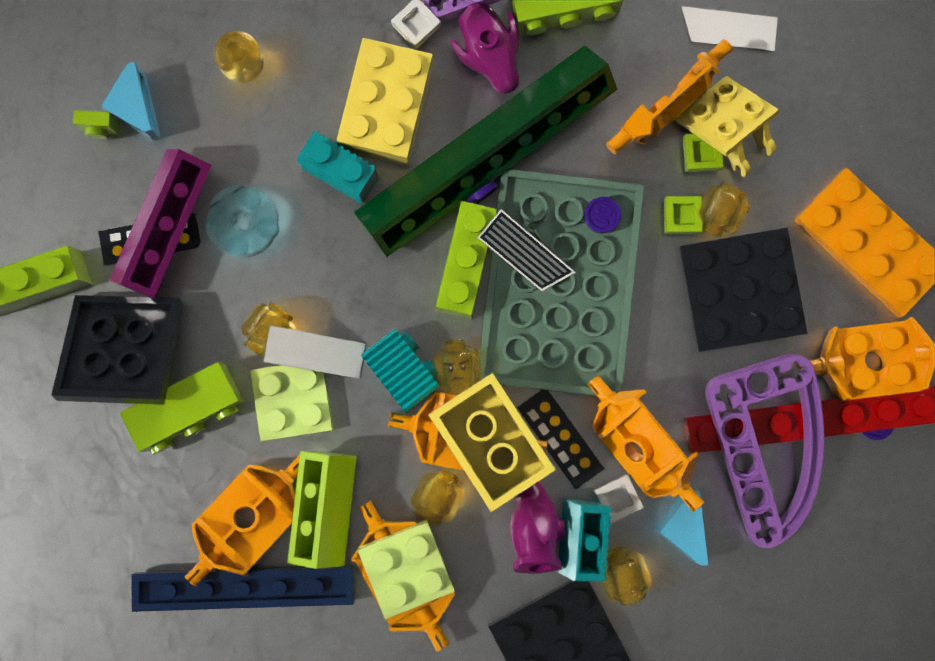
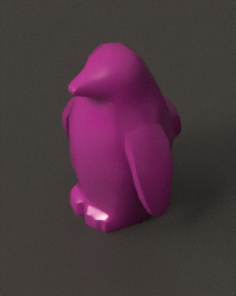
(489, 46)
(535, 532)

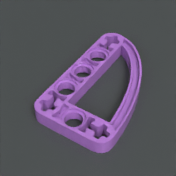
(746, 442)

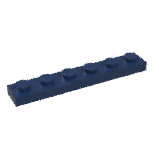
(230, 591)

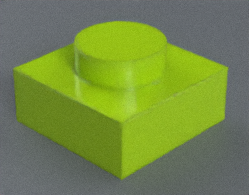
(96, 123)
(700, 155)
(682, 215)

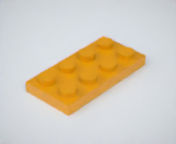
(871, 242)

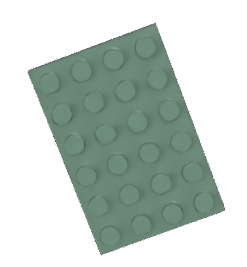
(580, 324)

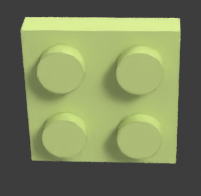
(290, 402)
(406, 569)

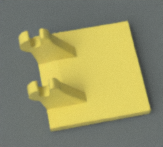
(728, 117)

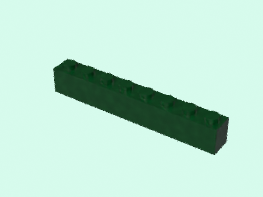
(486, 150)

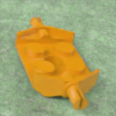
(666, 109)
(905, 356)
(428, 440)
(664, 466)
(238, 549)
(424, 617)

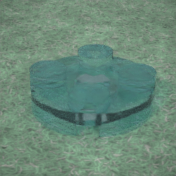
(222, 217)

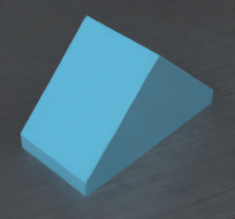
(132, 102)
(685, 530)

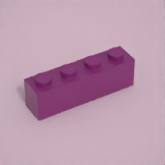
(160, 222)

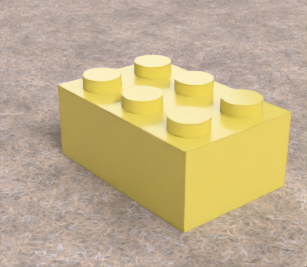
(385, 102)
(492, 442)

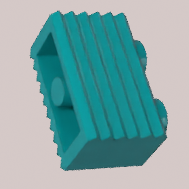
(338, 167)
(401, 370)
(585, 540)

